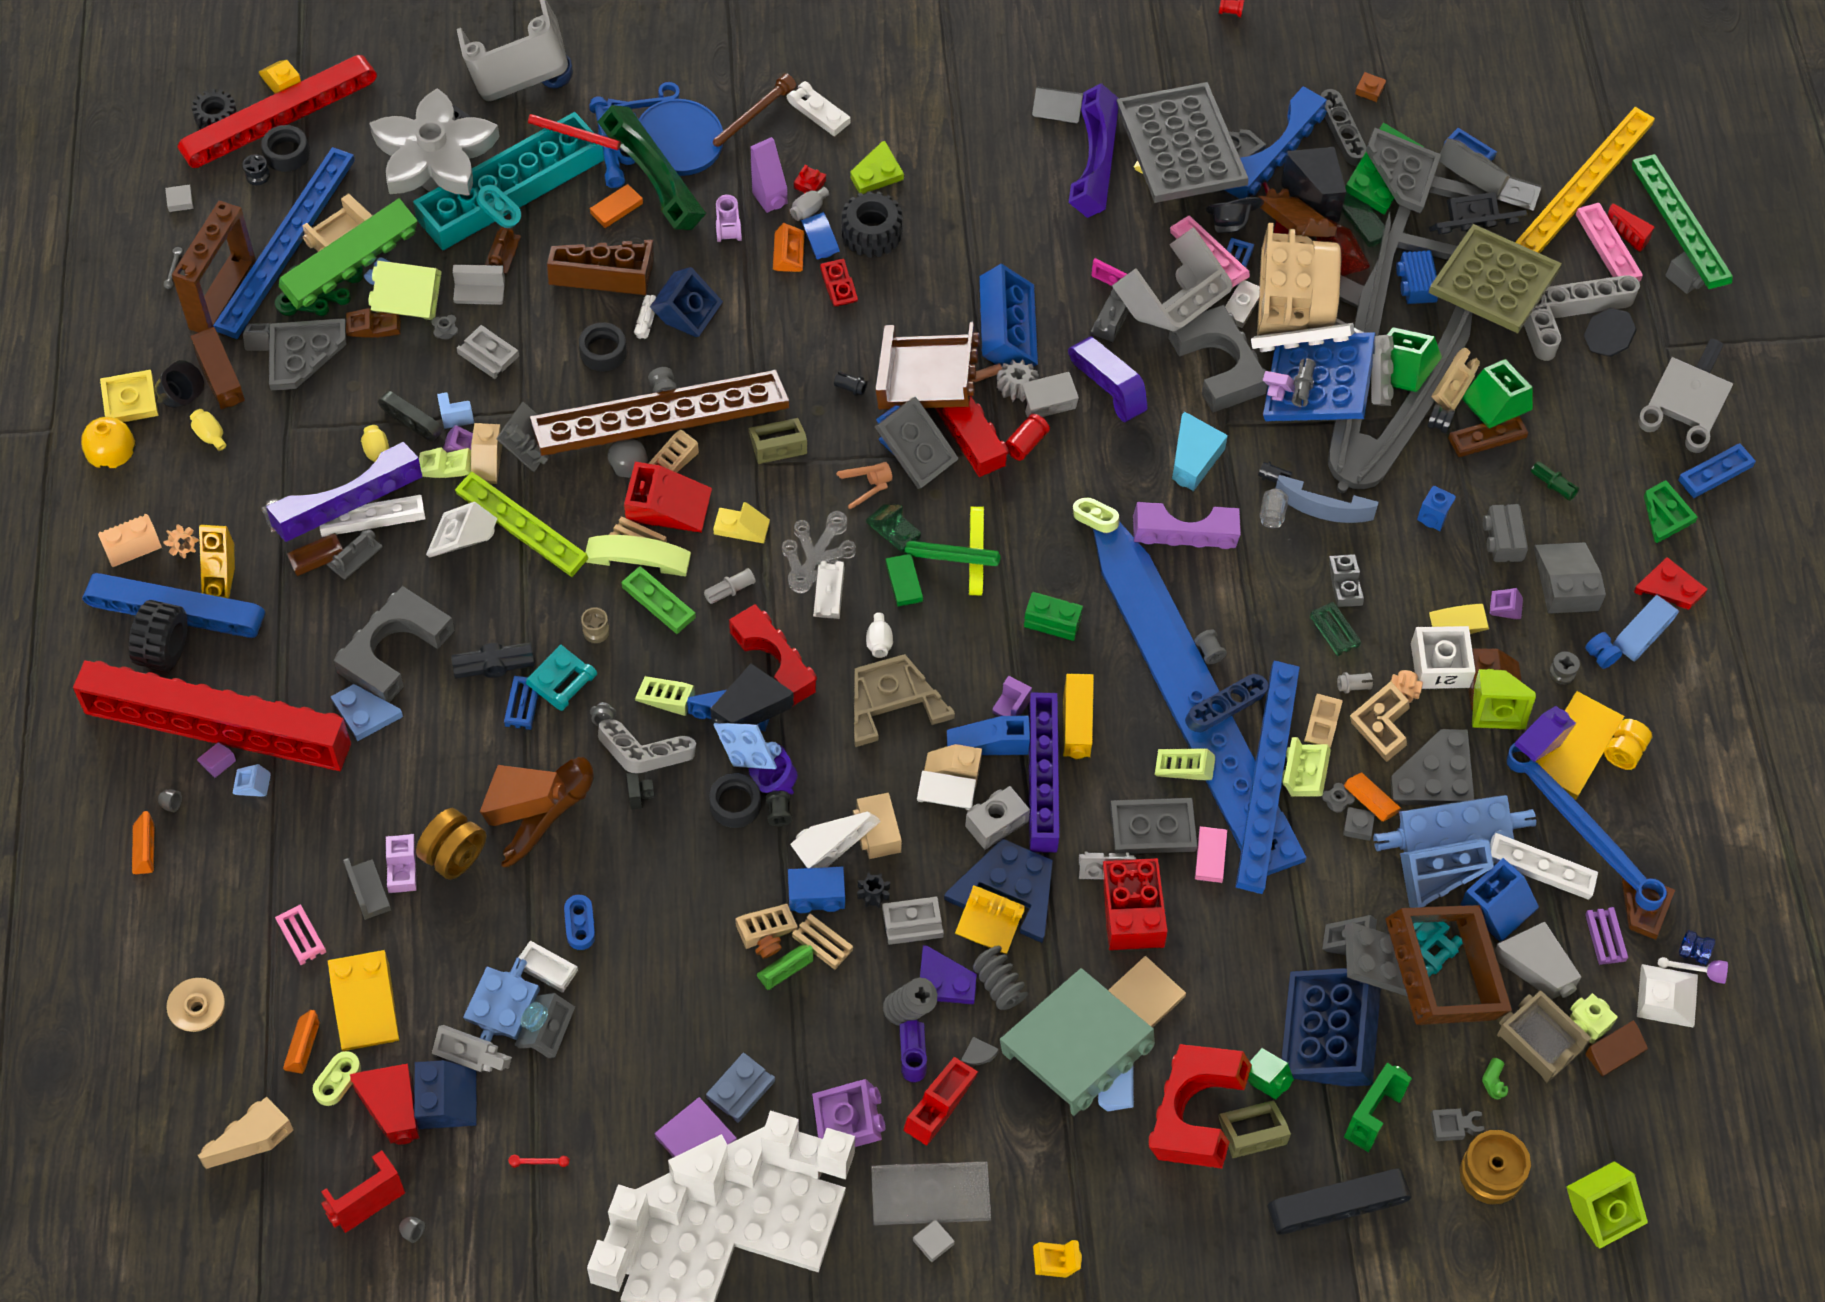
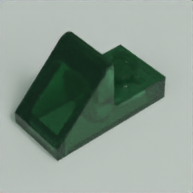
(892, 526)

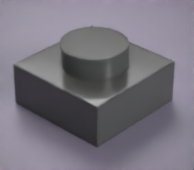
(1358, 824)

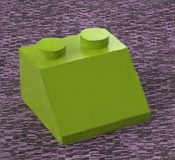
(1608, 1203)

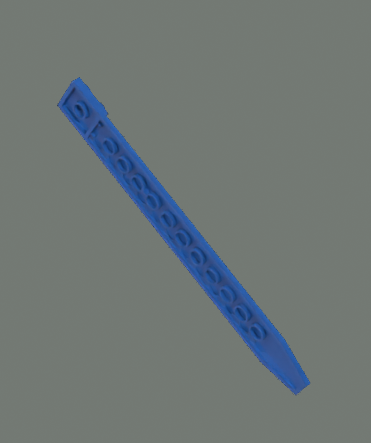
(1185, 683)

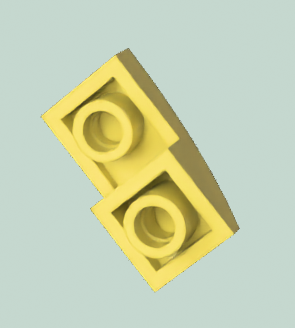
(1465, 615)

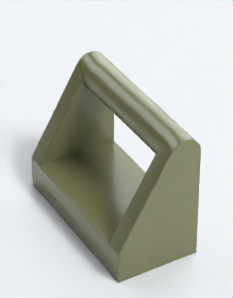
(778, 447)
(1258, 1140)

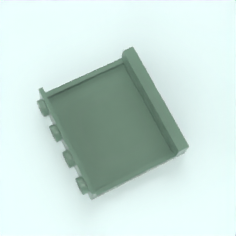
(1079, 1040)

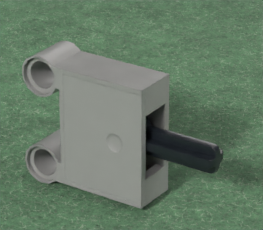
(1690, 396)

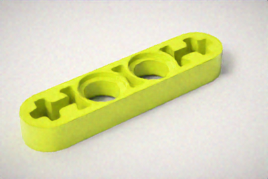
(976, 541)

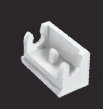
(829, 590)
(946, 790)

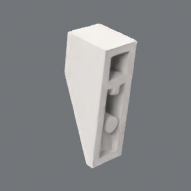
(828, 841)

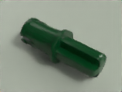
(1555, 481)

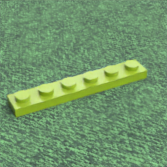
(523, 524)

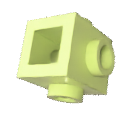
(1593, 1017)

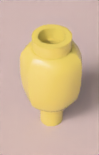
(207, 428)
(374, 442)

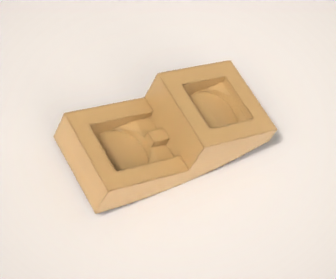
(1323, 720)

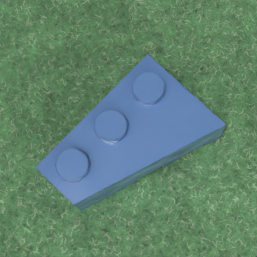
(1440, 869)

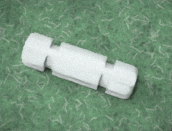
(645, 318)

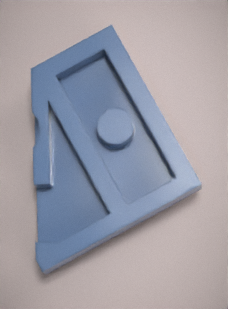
(364, 711)

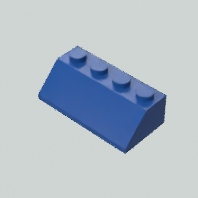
(1007, 317)

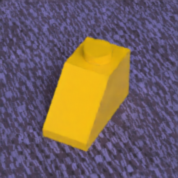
(280, 76)

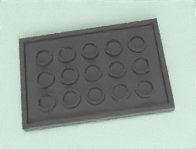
(1181, 142)

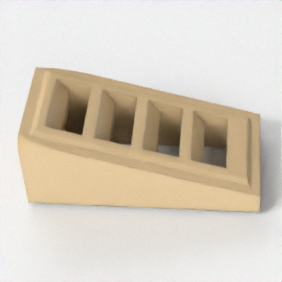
(682, 444)
(752, 919)

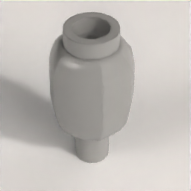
(808, 204)

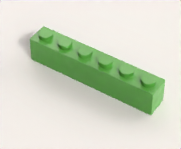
(347, 254)

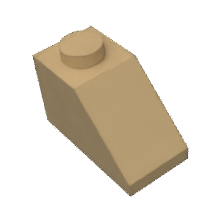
(486, 451)
(955, 761)

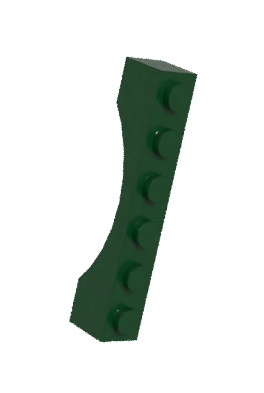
(675, 198)

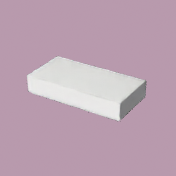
(548, 966)

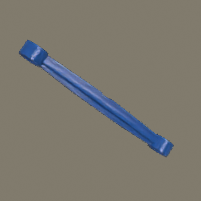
(1589, 830)

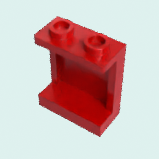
(366, 1197)

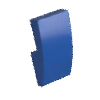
(820, 236)

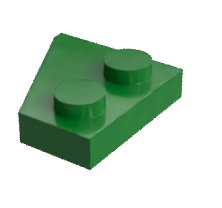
(1667, 511)

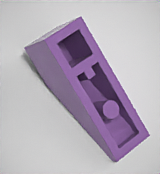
(767, 176)

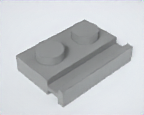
(488, 351)
(912, 920)

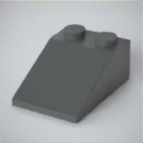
(1569, 578)

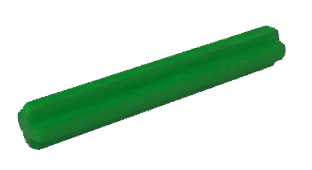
(953, 553)

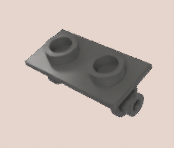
(355, 554)

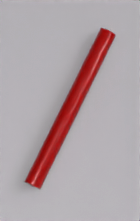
(574, 132)

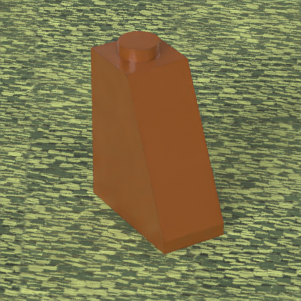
(520, 794)

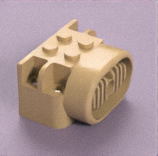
(1297, 283)

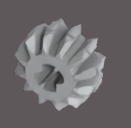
(1013, 376)

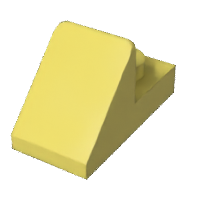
(742, 524)

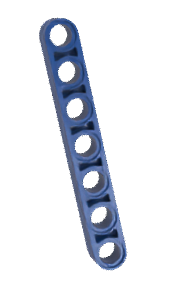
(201, 609)

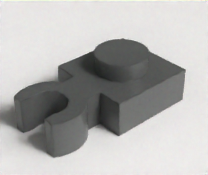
(1451, 1125)

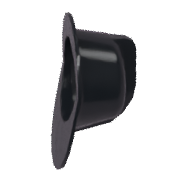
(1234, 214)
(179, 384)

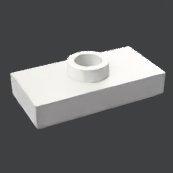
(1243, 302)

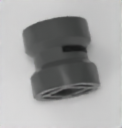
(662, 379)

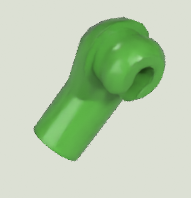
(1491, 1079)

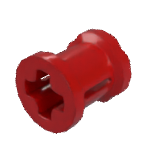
(1231, 7)

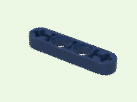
(1225, 700)

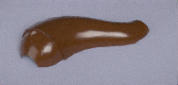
(577, 777)

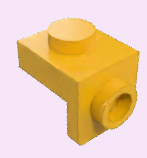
(1057, 1259)

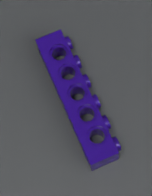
(1043, 772)

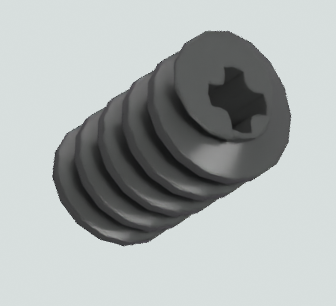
(998, 980)
(910, 1001)

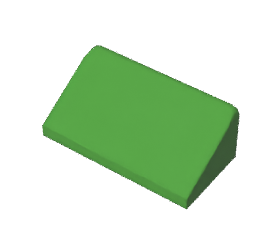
(786, 966)

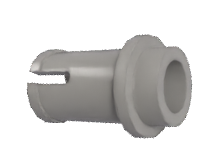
(1354, 682)

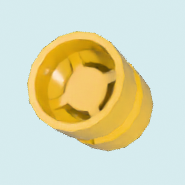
(1628, 744)

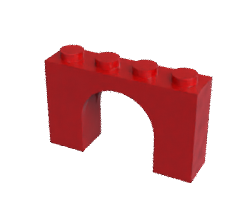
(1193, 1071)

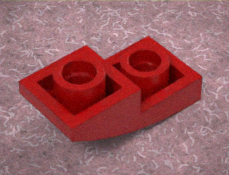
(838, 283)

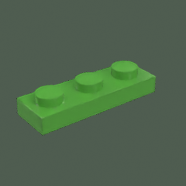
(658, 600)

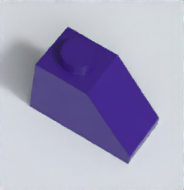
(1546, 733)

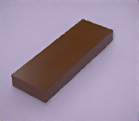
(1482, 438)

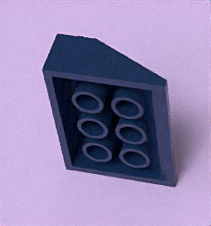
(1331, 1028)

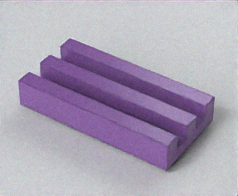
(1616, 932)

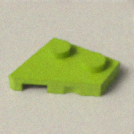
(876, 170)

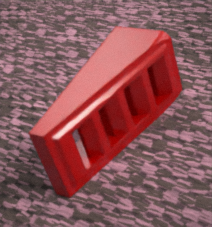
(1630, 227)

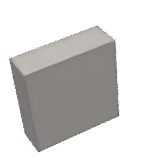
(179, 198)
(933, 1240)

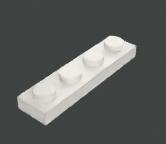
(1292, 338)
(377, 515)
(1544, 866)

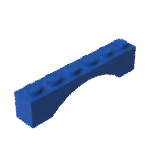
(1303, 113)

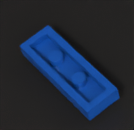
(1716, 470)

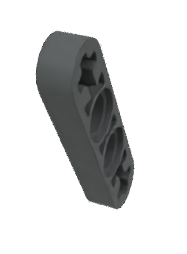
(1346, 126)

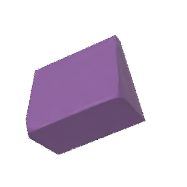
(458, 439)
(1506, 603)
(217, 759)

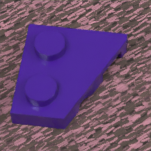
(949, 978)

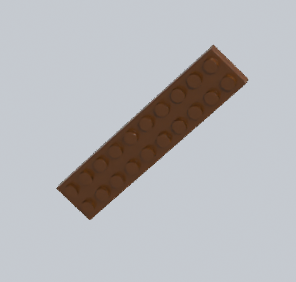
(658, 412)

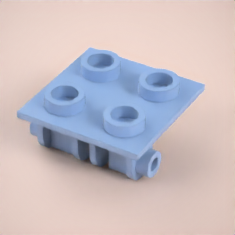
(747, 746)

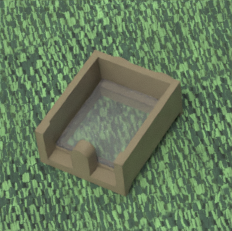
(1543, 1035)

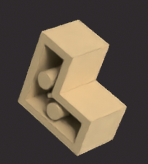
(1376, 721)

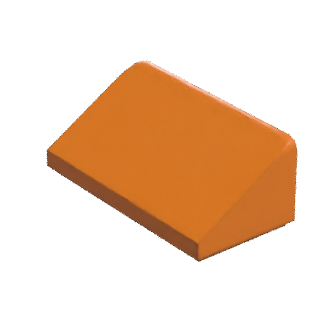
(788, 249)
(143, 845)
(302, 1043)

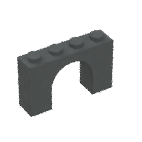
(1219, 330)
(400, 614)

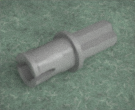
(729, 586)

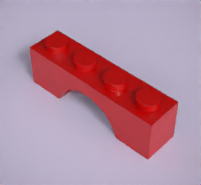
(755, 632)

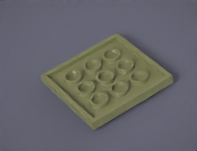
(1495, 278)

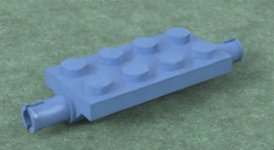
(1454, 824)

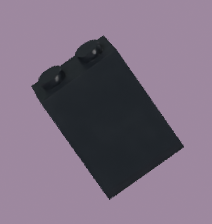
(1315, 180)

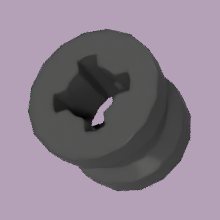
(1558, 670)

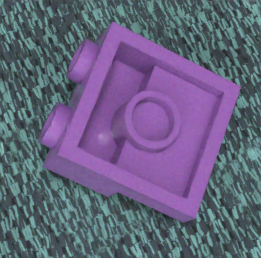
(850, 1111)

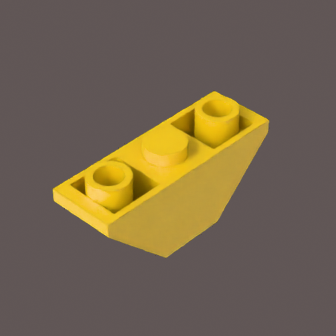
(216, 560)

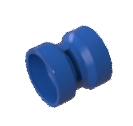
(1603, 650)

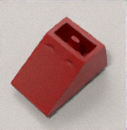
(666, 498)
(1134, 904)

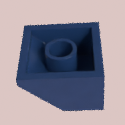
(686, 302)
(445, 1095)

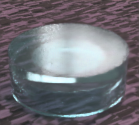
(534, 1016)

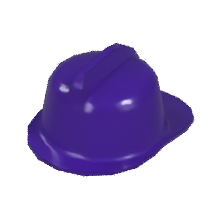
(776, 779)

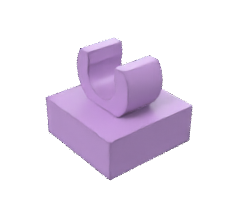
(1278, 385)

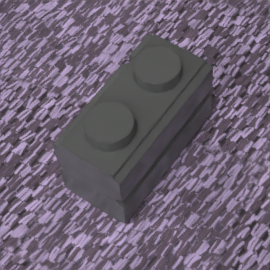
(1506, 533)

